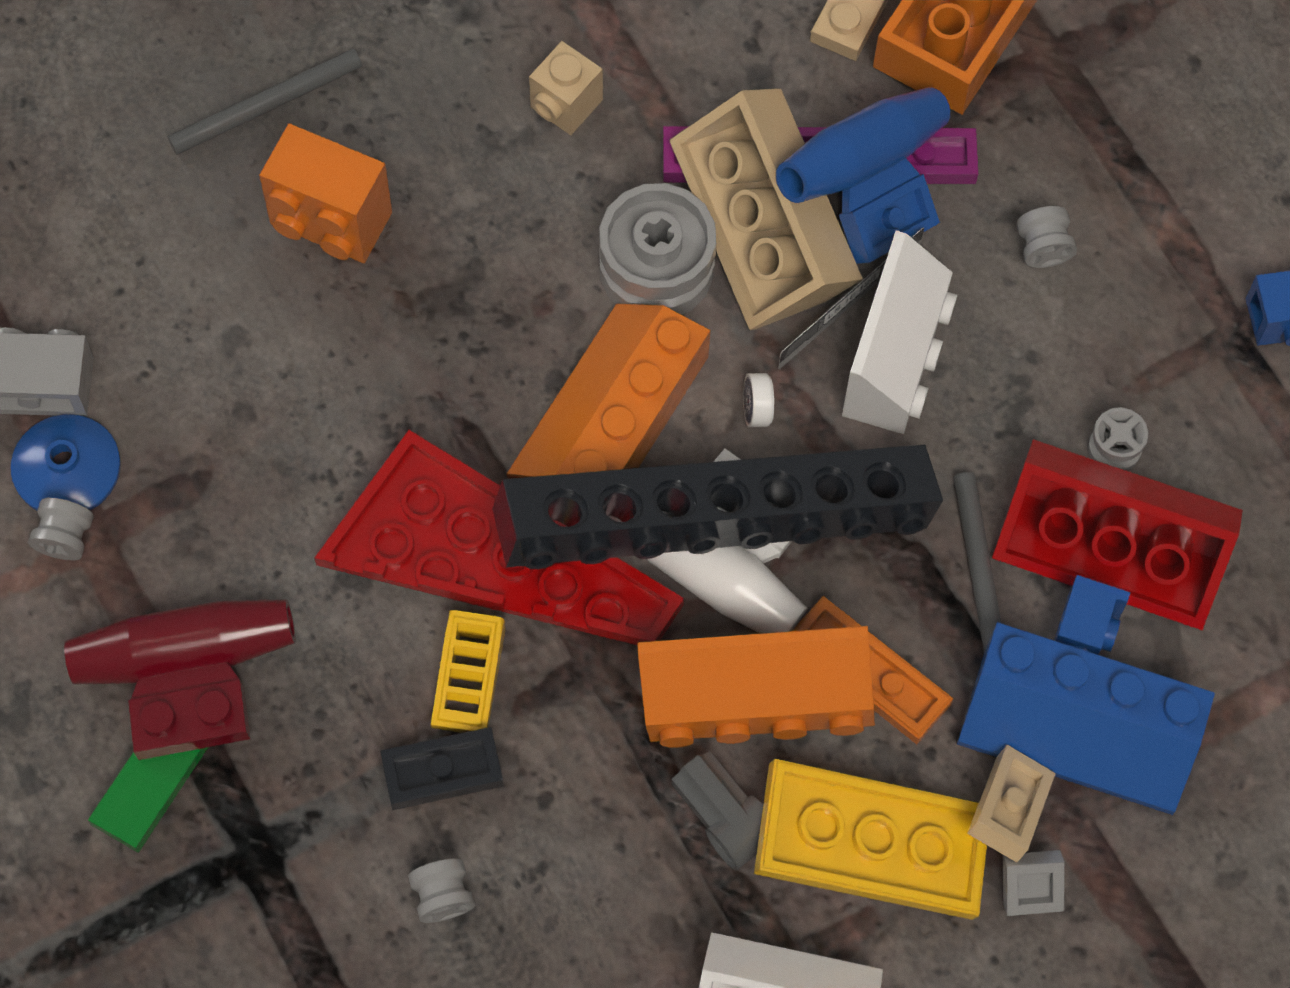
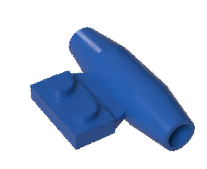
(870, 166)

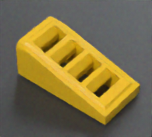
(472, 626)

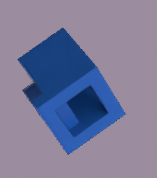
(1091, 615)

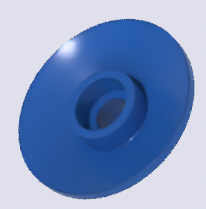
(83, 479)

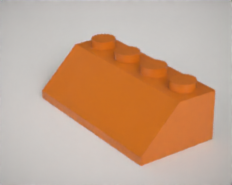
(617, 394)
(757, 685)

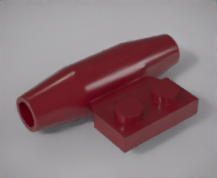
(183, 669)

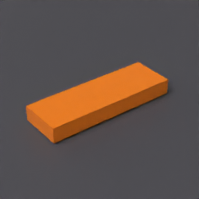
(899, 689)

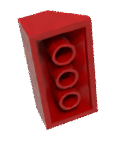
(1119, 531)

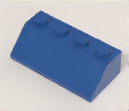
(1087, 717)

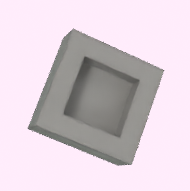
(1034, 883)

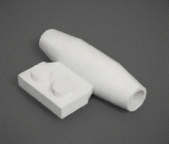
(737, 581)

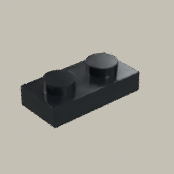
(441, 768)

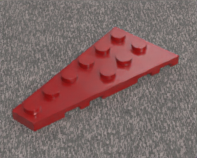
(434, 531)

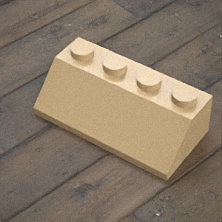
(772, 250)

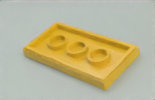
(870, 840)

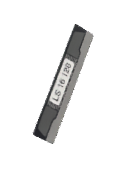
(836, 311)

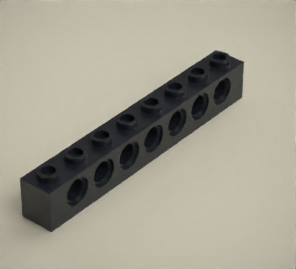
(692, 493)

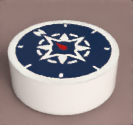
(758, 399)

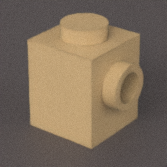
(566, 88)

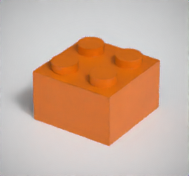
(326, 194)

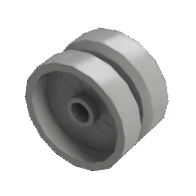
(657, 248)

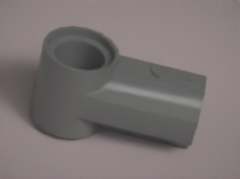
(722, 807)

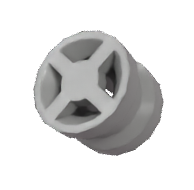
(1046, 236)
(1114, 428)
(60, 529)
(441, 890)

